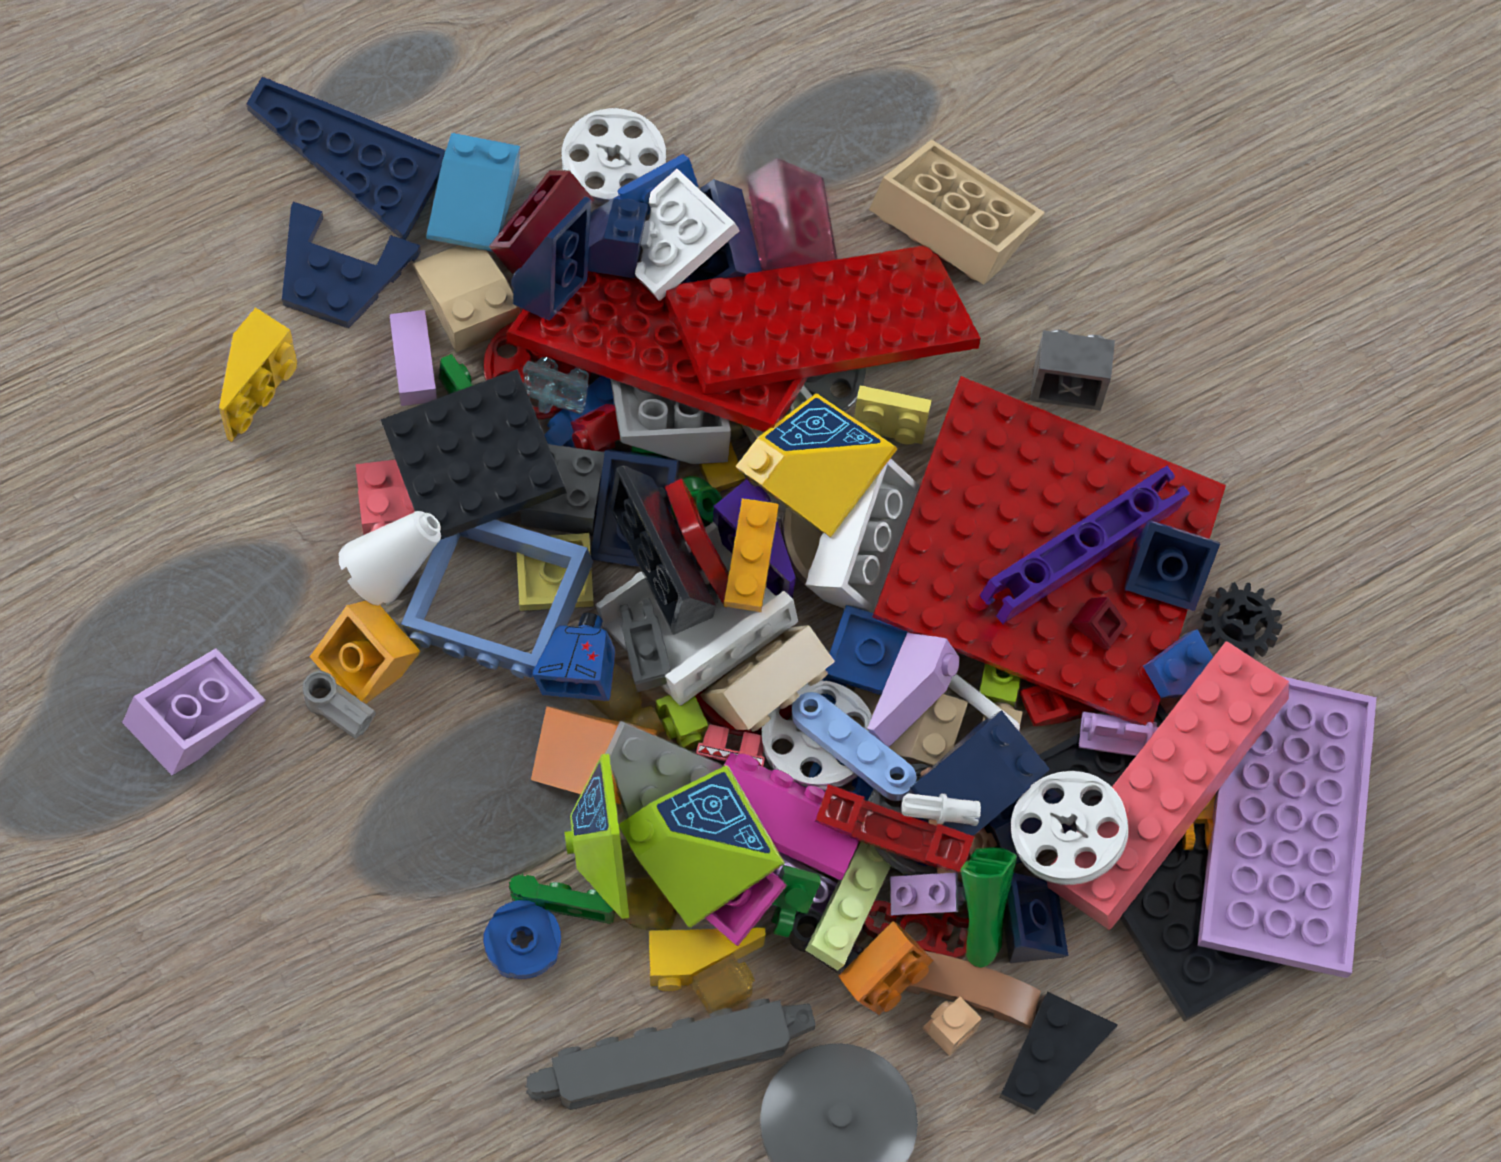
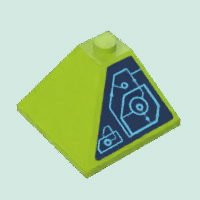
(597, 838)
(702, 844)

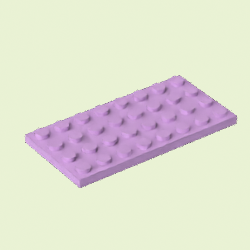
(1293, 835)

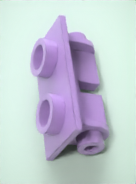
(1113, 734)
(926, 894)

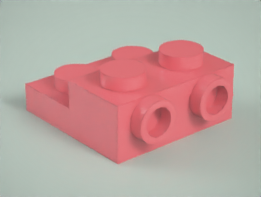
(381, 494)

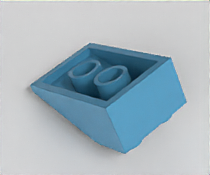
(473, 191)

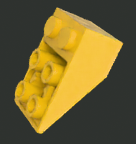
(257, 363)

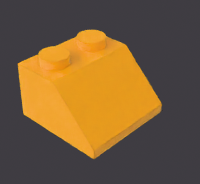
(365, 651)

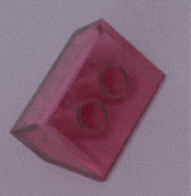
(790, 216)

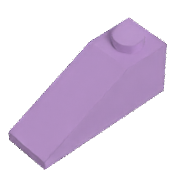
(914, 684)

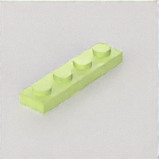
(848, 907)

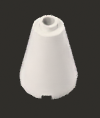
(389, 556)

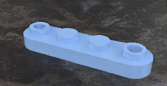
(853, 746)

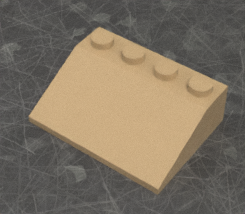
(955, 211)

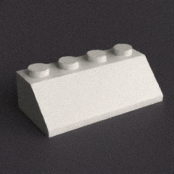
(859, 554)

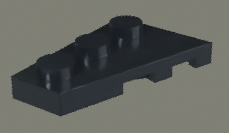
(1053, 1050)

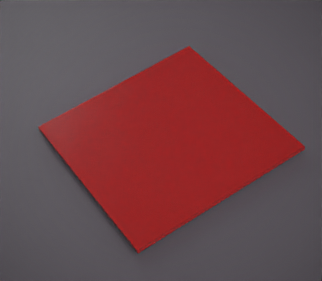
(1000, 490)

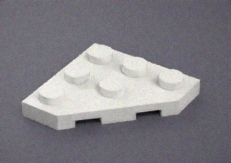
(680, 234)

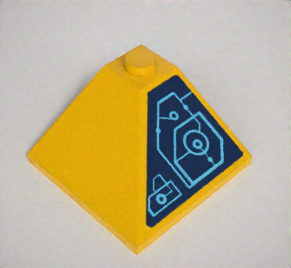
(817, 462)

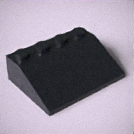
(661, 550)

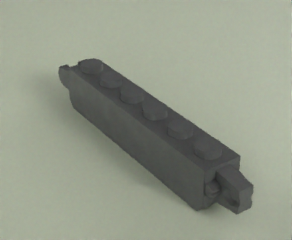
(670, 1055)

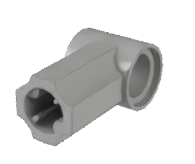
(339, 706)

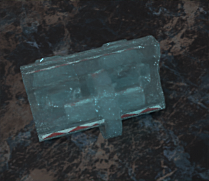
(555, 388)

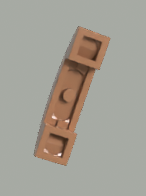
(980, 988)

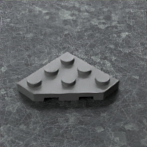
(651, 767)

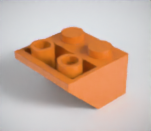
(886, 969)

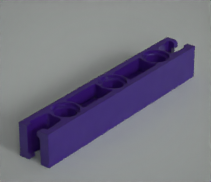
(1066, 554)

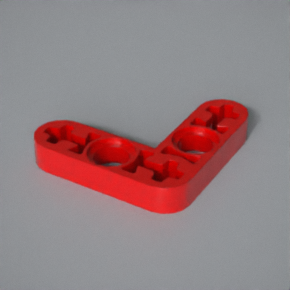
(696, 536)
(935, 928)

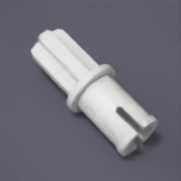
(941, 809)

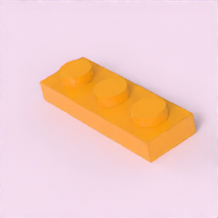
(751, 555)

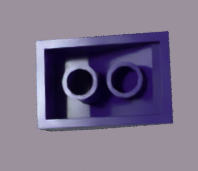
(726, 516)

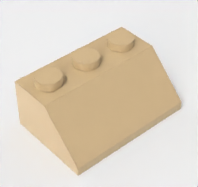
(769, 678)

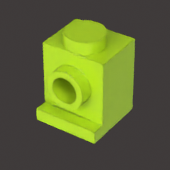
(682, 722)

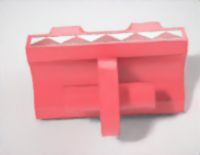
(715, 744)

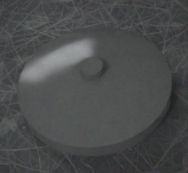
(838, 1108)

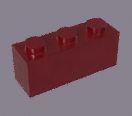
(537, 217)

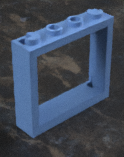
(514, 539)

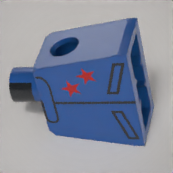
(577, 661)

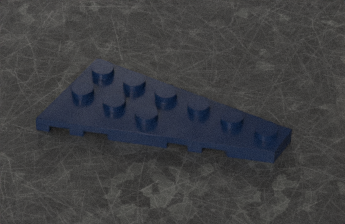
(368, 161)

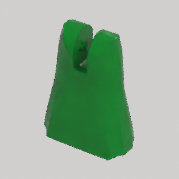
(986, 887)

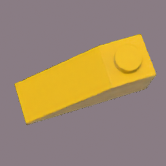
(682, 954)

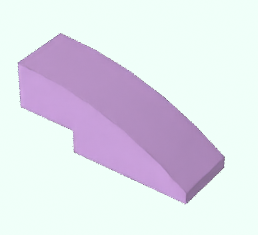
(413, 357)

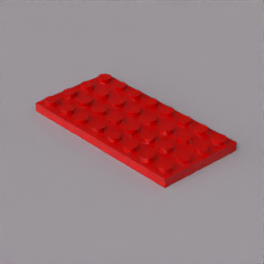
(820, 318)
(630, 337)

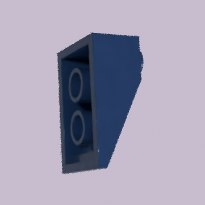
(556, 266)
(608, 539)
(986, 766)

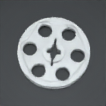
(612, 142)
(804, 747)
(1072, 843)

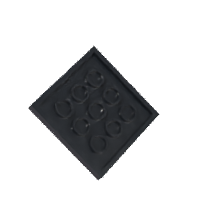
(474, 454)

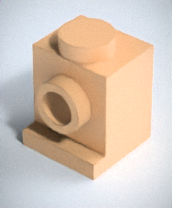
(952, 1024)

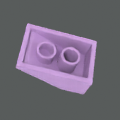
(191, 710)

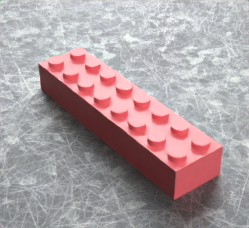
(1180, 775)

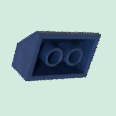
(740, 253)

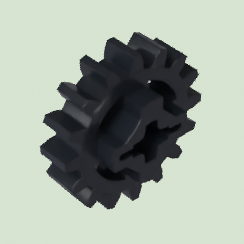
(1249, 609)

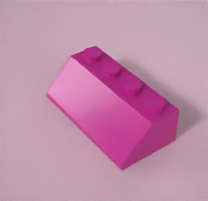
(790, 815)

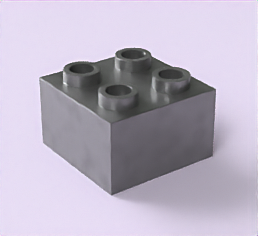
(1072, 369)

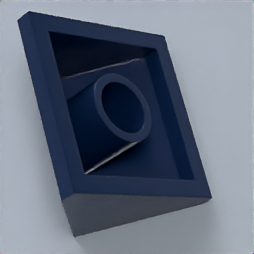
(1170, 565)
(1033, 921)

